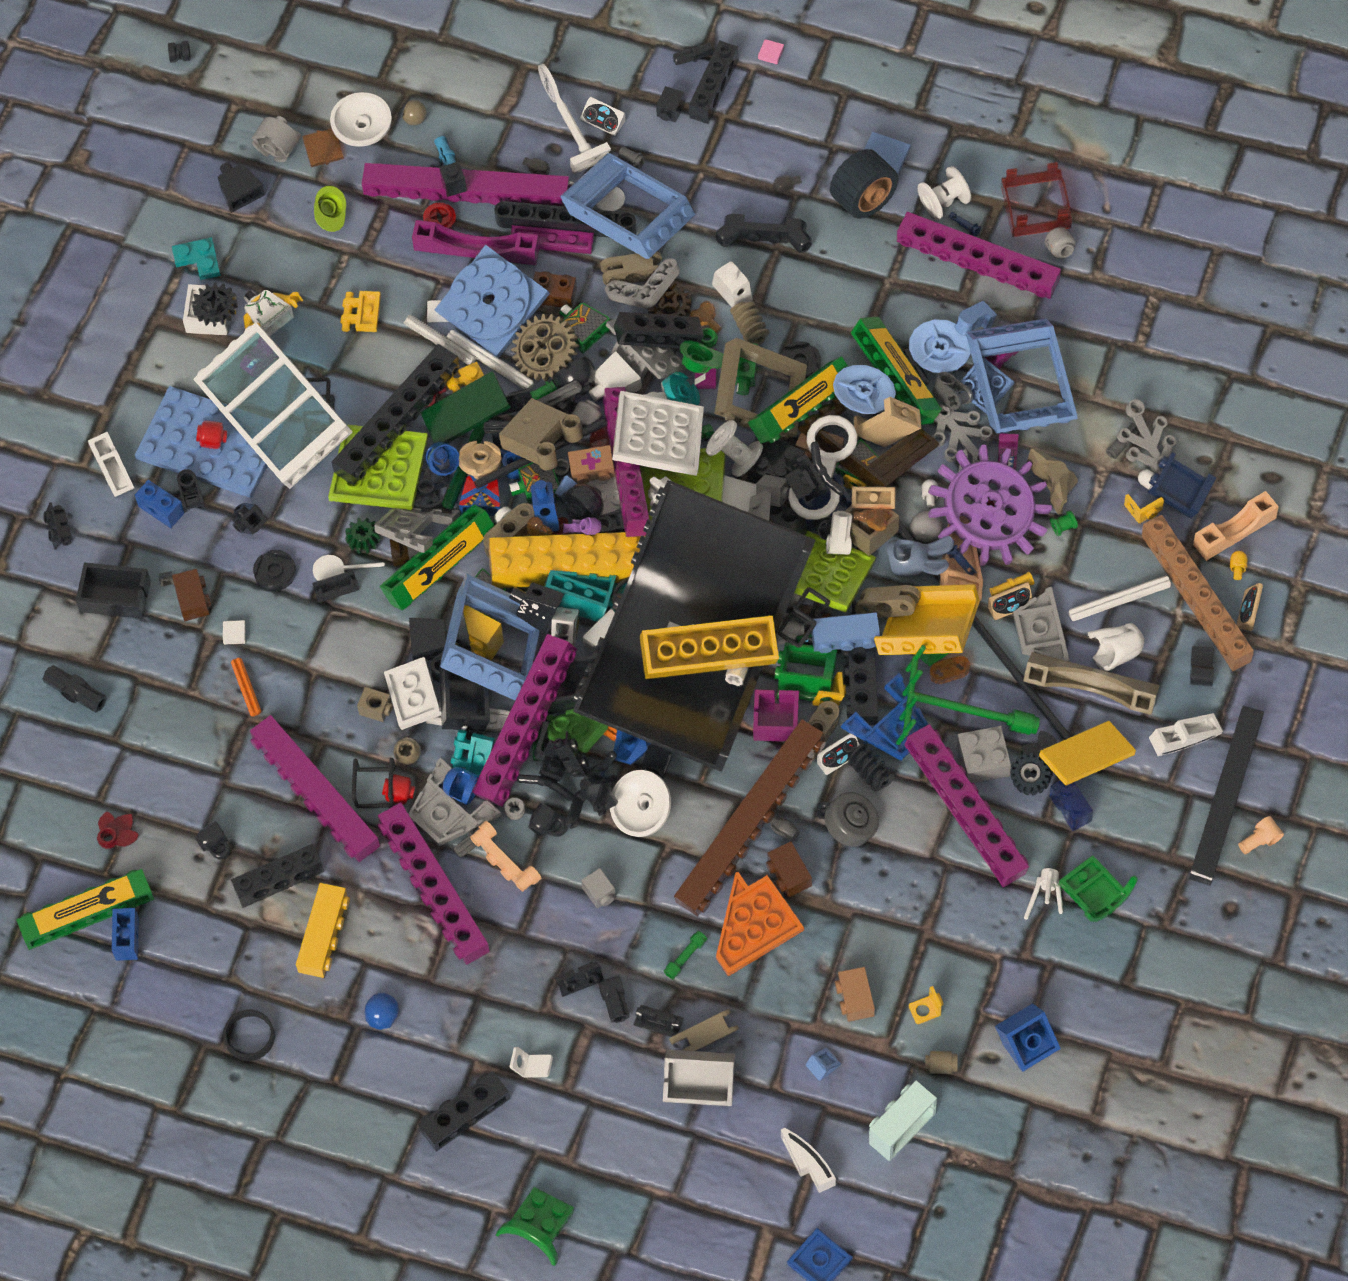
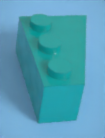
(582, 592)

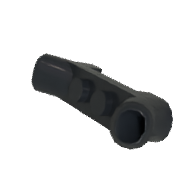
(736, 228)

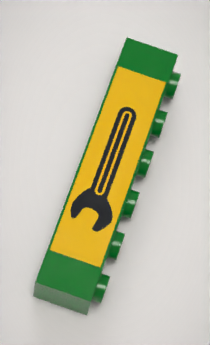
(889, 358)
(797, 403)
(445, 553)
(84, 909)

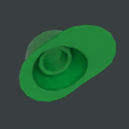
(699, 357)

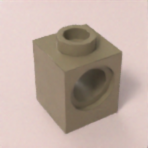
(371, 697)

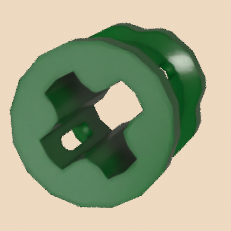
(1064, 523)

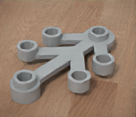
(960, 432)
(1147, 441)

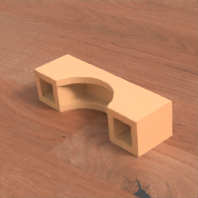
(1252, 517)

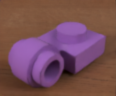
(587, 526)

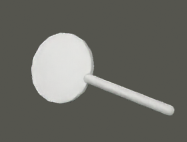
(612, 201)
(331, 565)

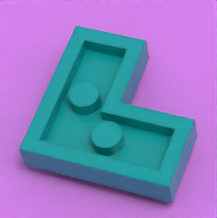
(198, 252)

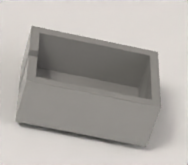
(699, 1077)

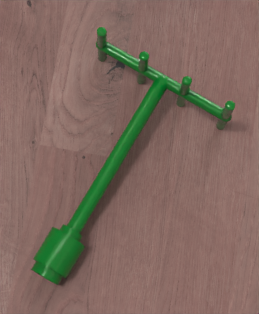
(1017, 720)

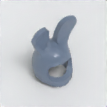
(915, 556)

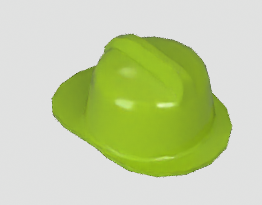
(330, 208)

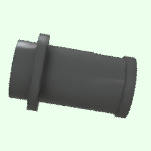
(631, 157)

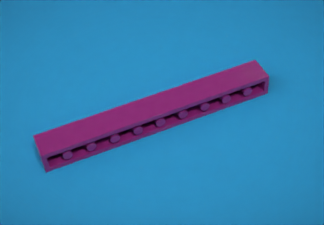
(481, 186)

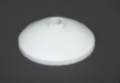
(359, 111)
(632, 794)

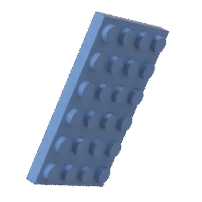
(173, 444)

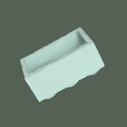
(902, 1120)

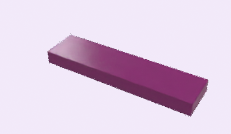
(560, 239)

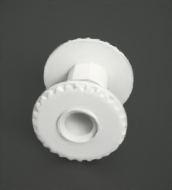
(944, 194)
(725, 441)

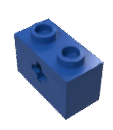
(159, 504)
(125, 934)

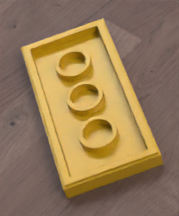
(1087, 753)

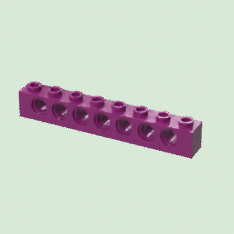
(972, 246)
(627, 475)
(524, 708)
(398, 818)
(1004, 871)

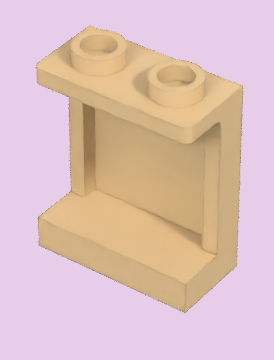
(891, 425)

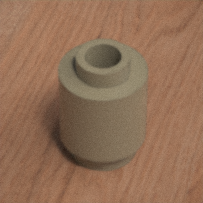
(941, 1062)

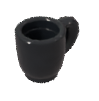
(544, 819)
(211, 838)

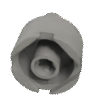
(275, 138)

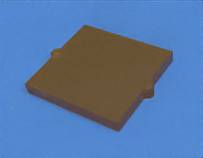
(322, 147)

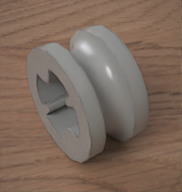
(516, 815)

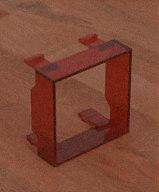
(1064, 216)

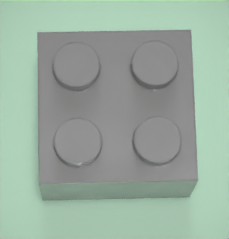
(984, 754)

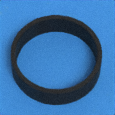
(249, 1013)

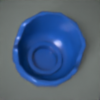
(381, 1011)

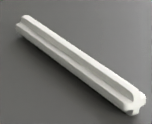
(491, 360)
(1119, 598)

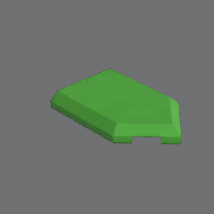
(579, 727)

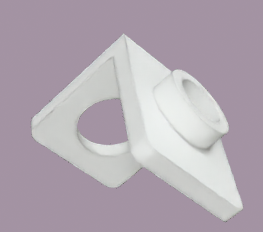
(531, 1064)

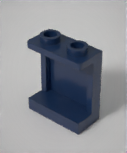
(1180, 486)
(819, 502)

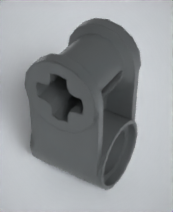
(949, 390)

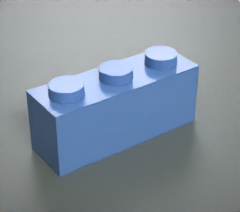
(845, 632)

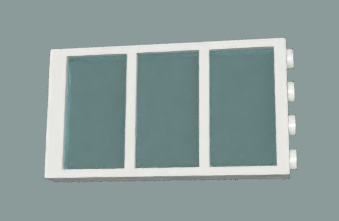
(272, 405)

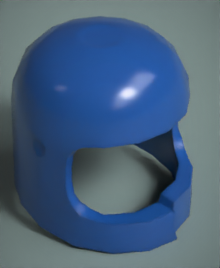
(439, 451)

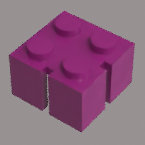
(775, 720)

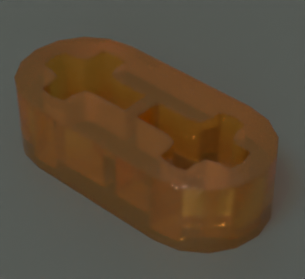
(949, 669)

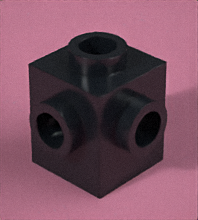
(248, 518)

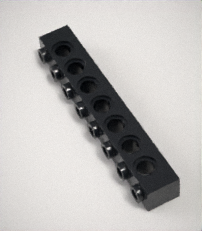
(385, 418)

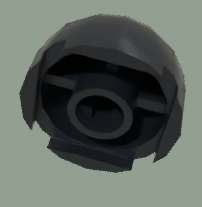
(581, 371)
(583, 501)

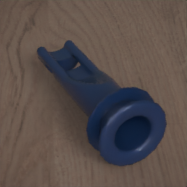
(973, 229)
(955, 553)

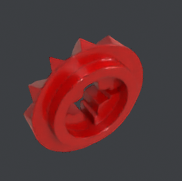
(446, 211)

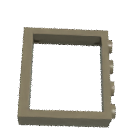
(740, 348)

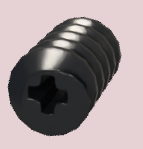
(869, 768)

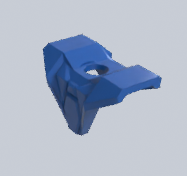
(629, 747)

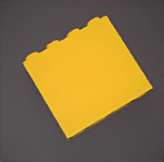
(939, 622)

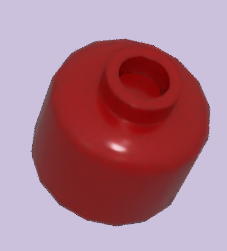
(211, 434)
(401, 789)

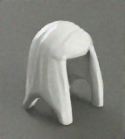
(1117, 645)

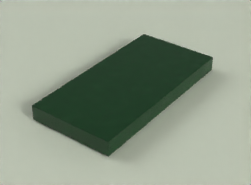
(465, 409)

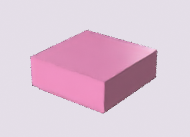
(771, 51)

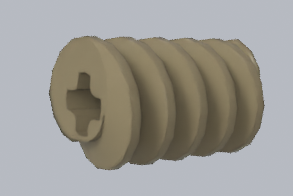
(749, 322)

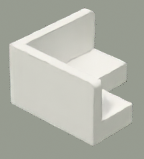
(191, 321)

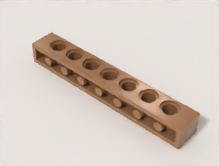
(1197, 593)

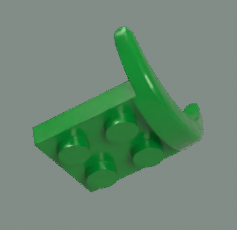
(1096, 889)
(539, 1221)

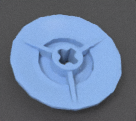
(941, 335)
(863, 388)

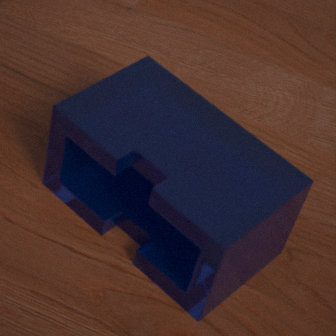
(1072, 804)

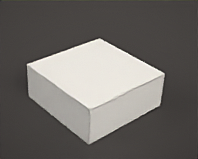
(234, 632)

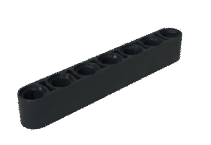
(554, 216)

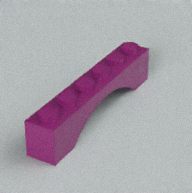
(435, 238)

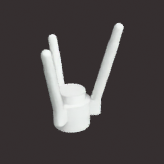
(1049, 882)

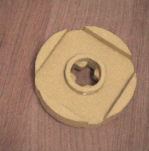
(480, 468)

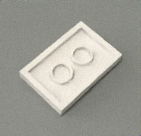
(412, 693)

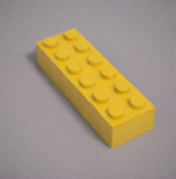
(709, 647)

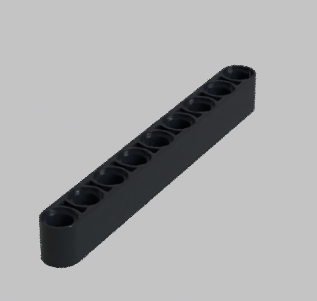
(1226, 795)

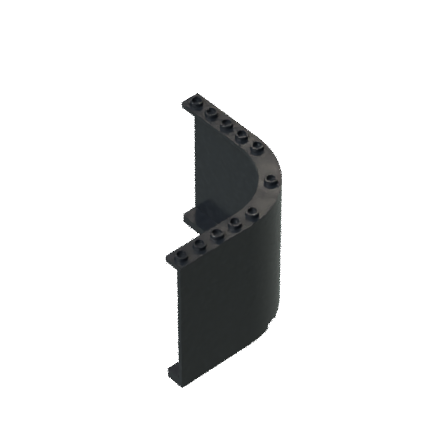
(692, 568)

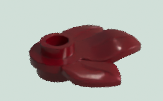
(118, 829)

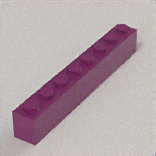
(314, 788)

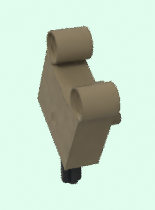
(535, 431)

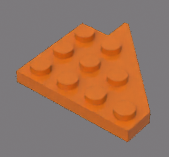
(754, 923)

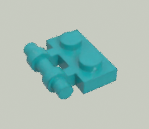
(479, 751)

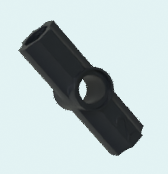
(74, 688)

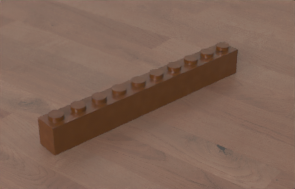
(749, 818)

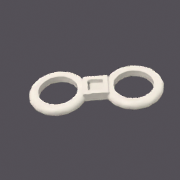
(829, 460)

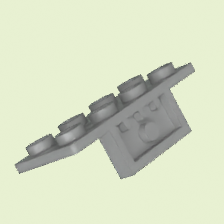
(658, 360)

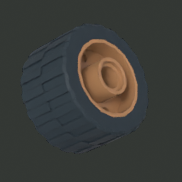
(864, 183)

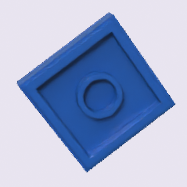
(819, 1258)

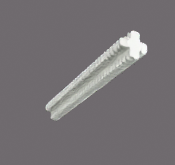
(436, 338)

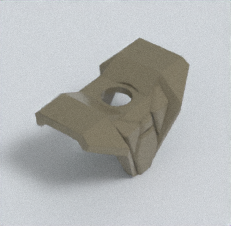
(1055, 474)

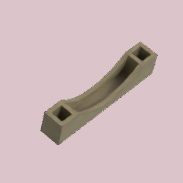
(1054, 672)

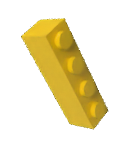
(322, 930)

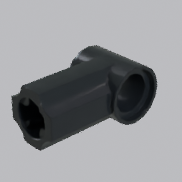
(613, 994)

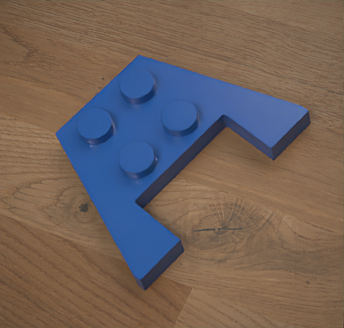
(888, 729)

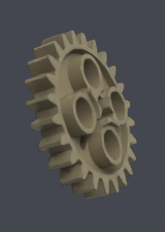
(532, 336)

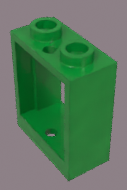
(805, 682)

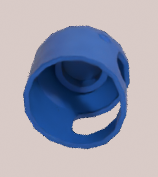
(460, 784)

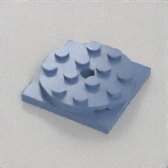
(495, 323)

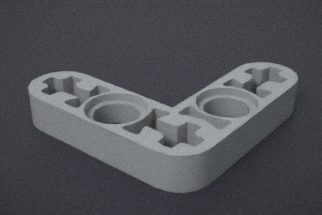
(646, 295)

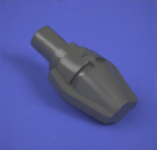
(784, 827)

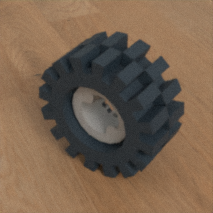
(1030, 785)

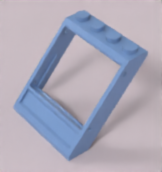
(604, 178)
(1013, 339)
(474, 667)

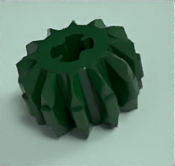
(359, 542)

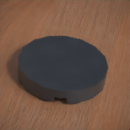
(805, 354)
(274, 570)

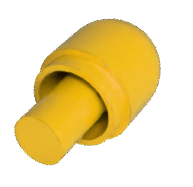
(1238, 564)

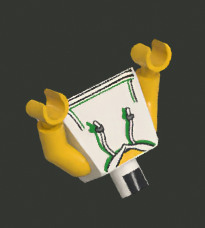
(269, 309)

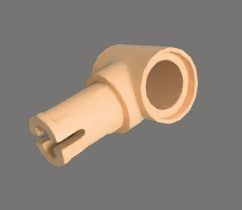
(1265, 833)

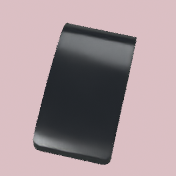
(1202, 666)

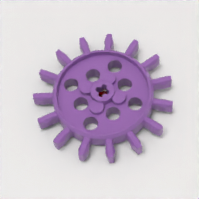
(994, 515)

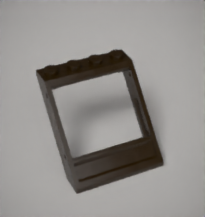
(884, 468)

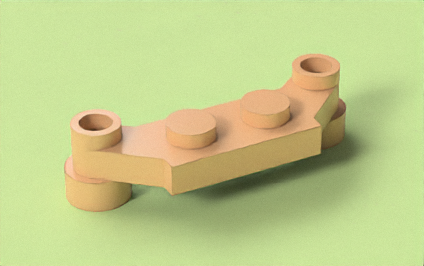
(497, 857)

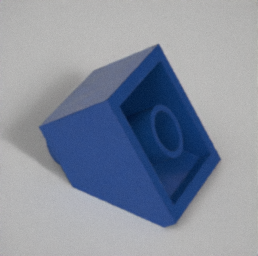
(1028, 1036)

